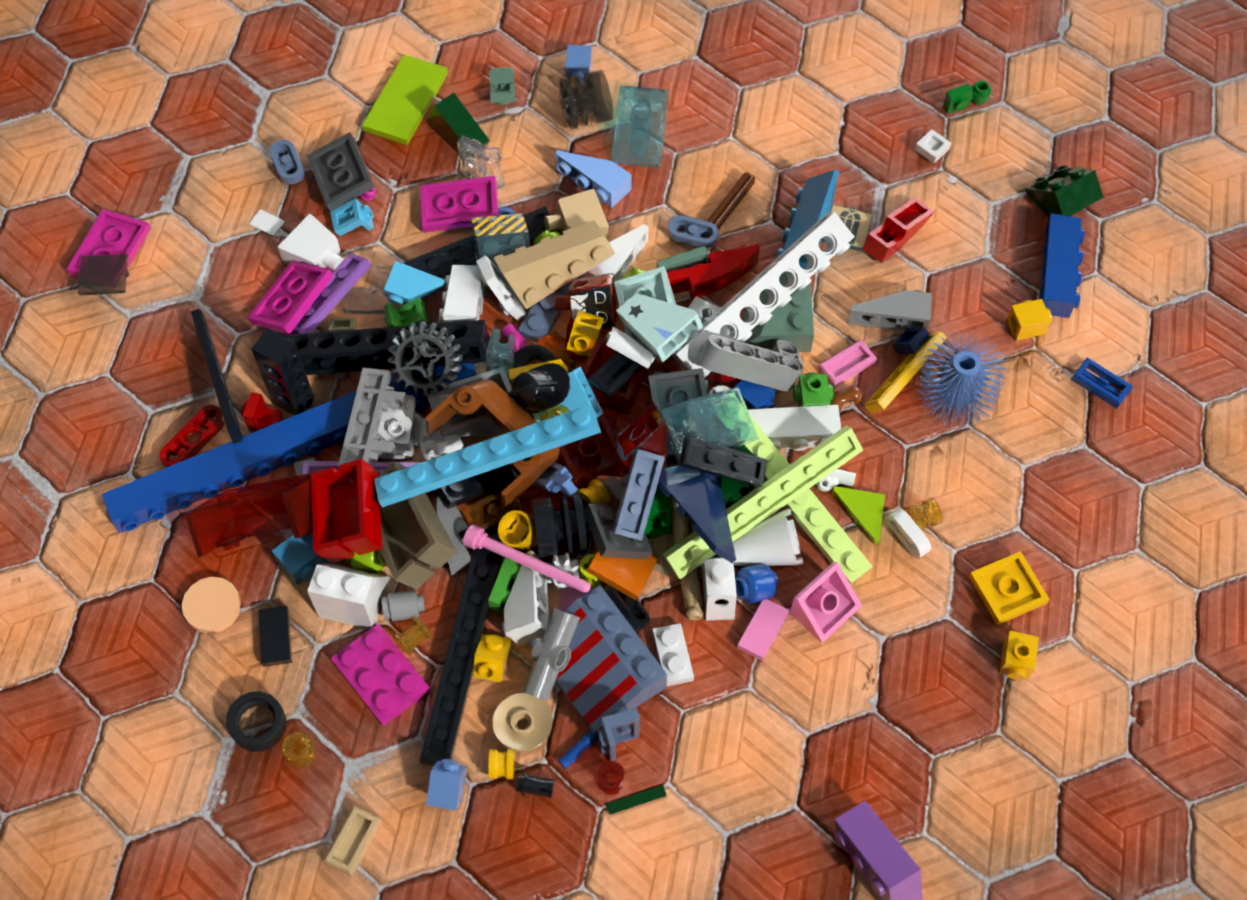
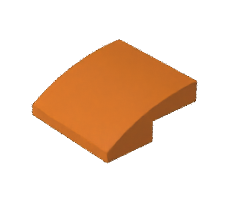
(623, 574)

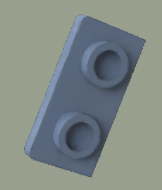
(618, 728)

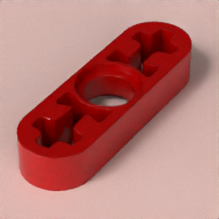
(192, 426)

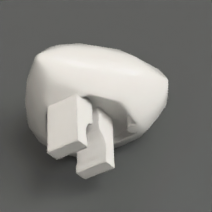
(437, 445)

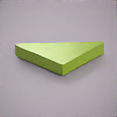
(864, 508)

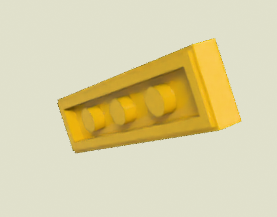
(903, 374)

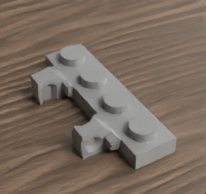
(371, 400)

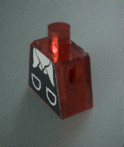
(593, 296)

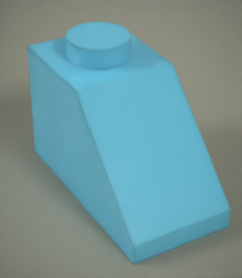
(410, 283)

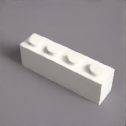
(798, 426)

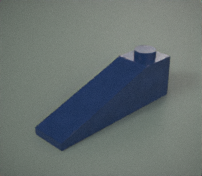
(702, 504)

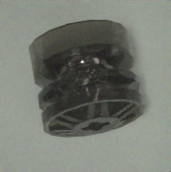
(586, 99)

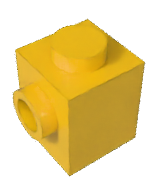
(1029, 319)
(584, 333)
(1019, 655)

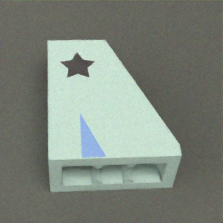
(659, 324)

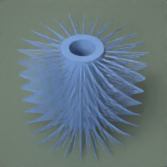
(962, 379)

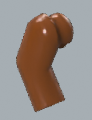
(848, 394)

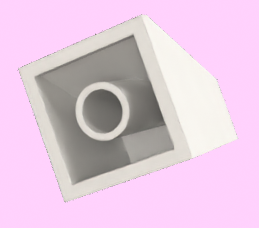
(347, 594)

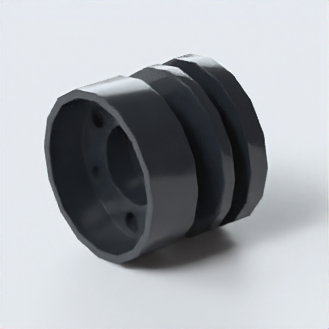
(560, 525)

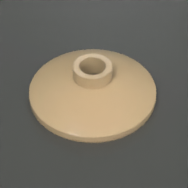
(515, 710)

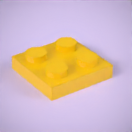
(1008, 588)

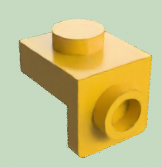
(491, 657)

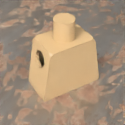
(575, 211)

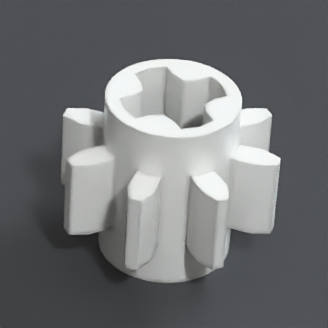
(565, 564)

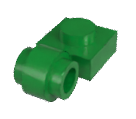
(960, 97)

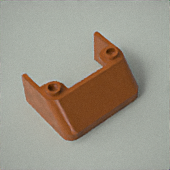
(507, 416)

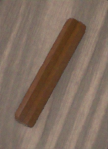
(732, 199)

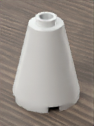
(770, 543)

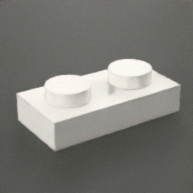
(673, 654)

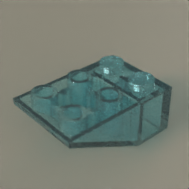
(711, 418)

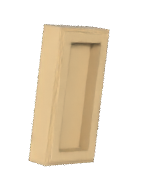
(352, 841)

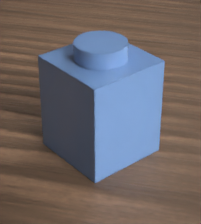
(578, 61)
(446, 784)

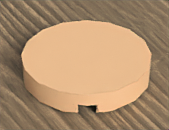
(211, 604)

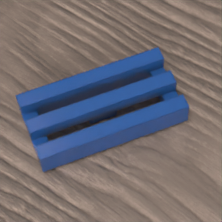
(1100, 385)

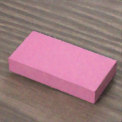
(847, 363)
(763, 629)

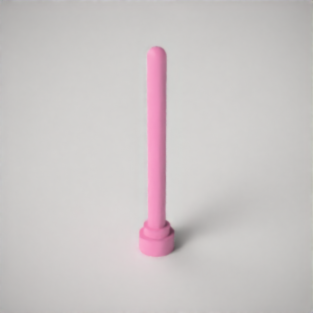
(477, 538)

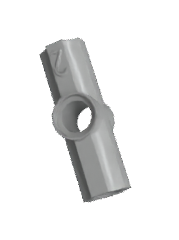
(551, 654)

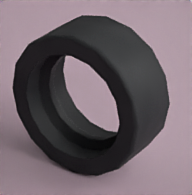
(246, 702)

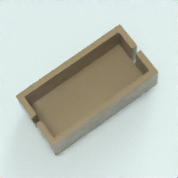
(413, 538)

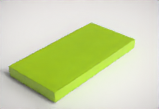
(405, 99)

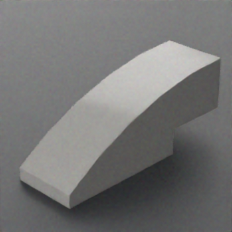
(456, 529)

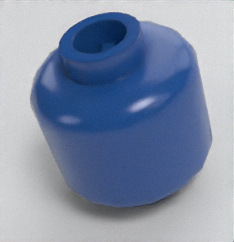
(756, 583)

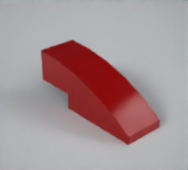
(897, 229)

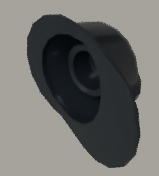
(541, 388)

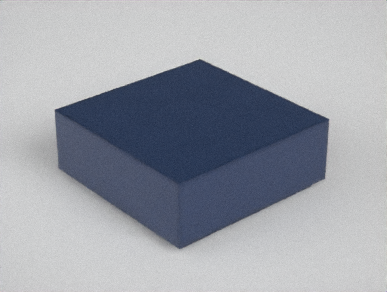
(911, 340)

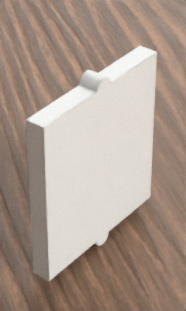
(630, 347)

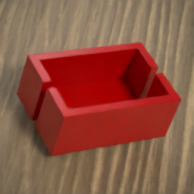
(345, 511)

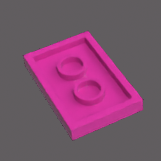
(456, 202)
(111, 236)
(290, 297)
(380, 674)

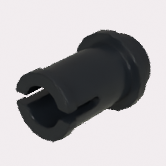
(534, 785)

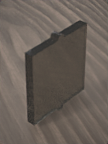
(103, 274)

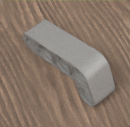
(766, 367)

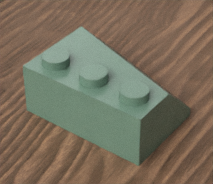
(788, 323)

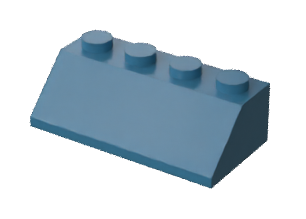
(813, 204)

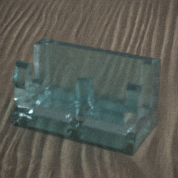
(500, 354)

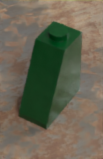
(452, 121)

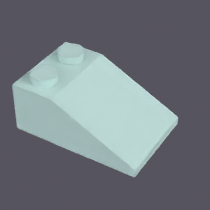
(650, 283)

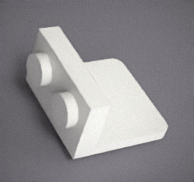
(397, 428)

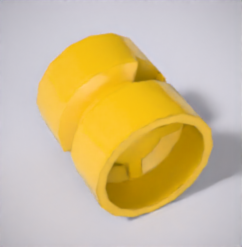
(518, 530)

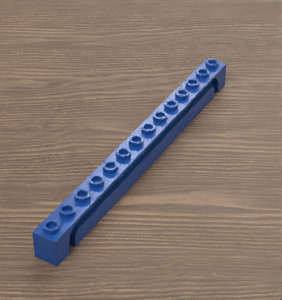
(235, 463)

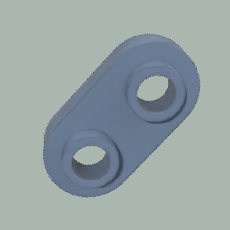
(288, 163)
(693, 231)

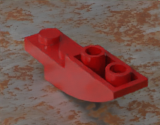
(721, 271)

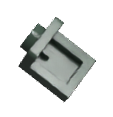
(502, 85)

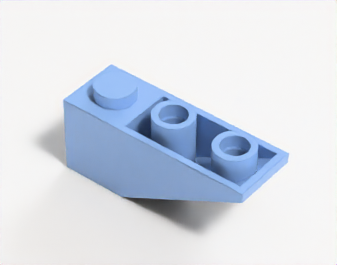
(588, 173)

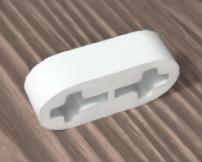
(909, 533)

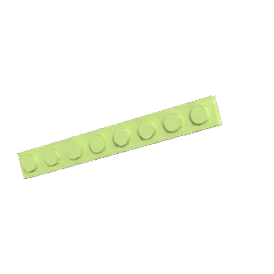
(769, 497)
(813, 515)

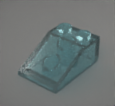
(640, 126)

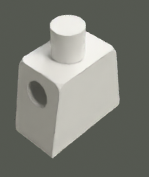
(311, 245)
(719, 583)

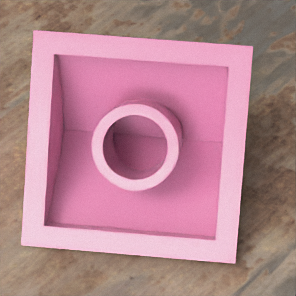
(825, 603)

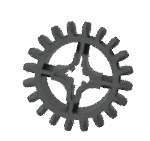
(420, 348)

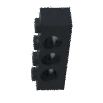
(283, 372)

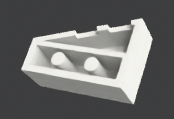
(463, 295)

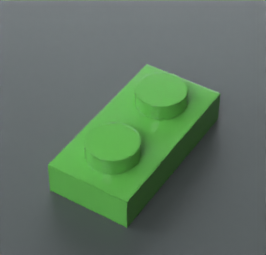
(503, 585)

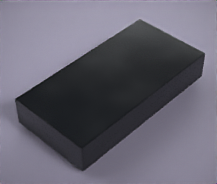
(614, 374)
(275, 636)

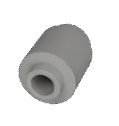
(403, 605)

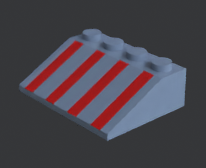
(607, 662)

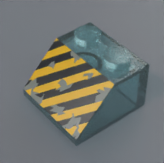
(499, 235)

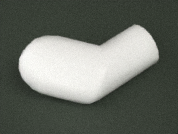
(835, 478)

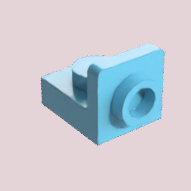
(351, 216)

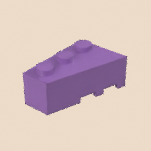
(878, 855)

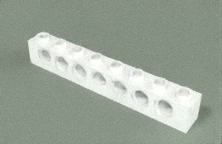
(837, 238)

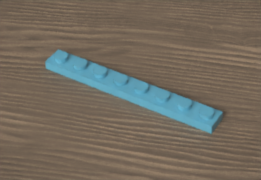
(486, 455)

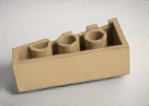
(554, 262)

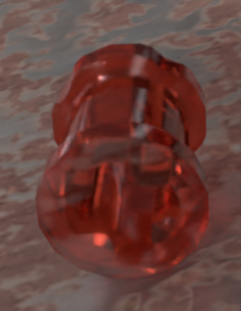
(617, 770)

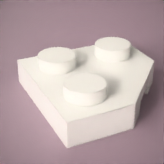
(492, 276)

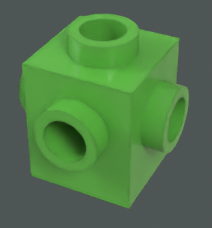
(813, 390)

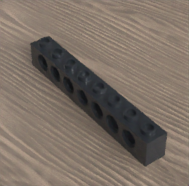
(369, 347)

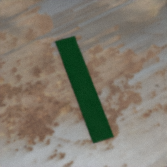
(636, 799)

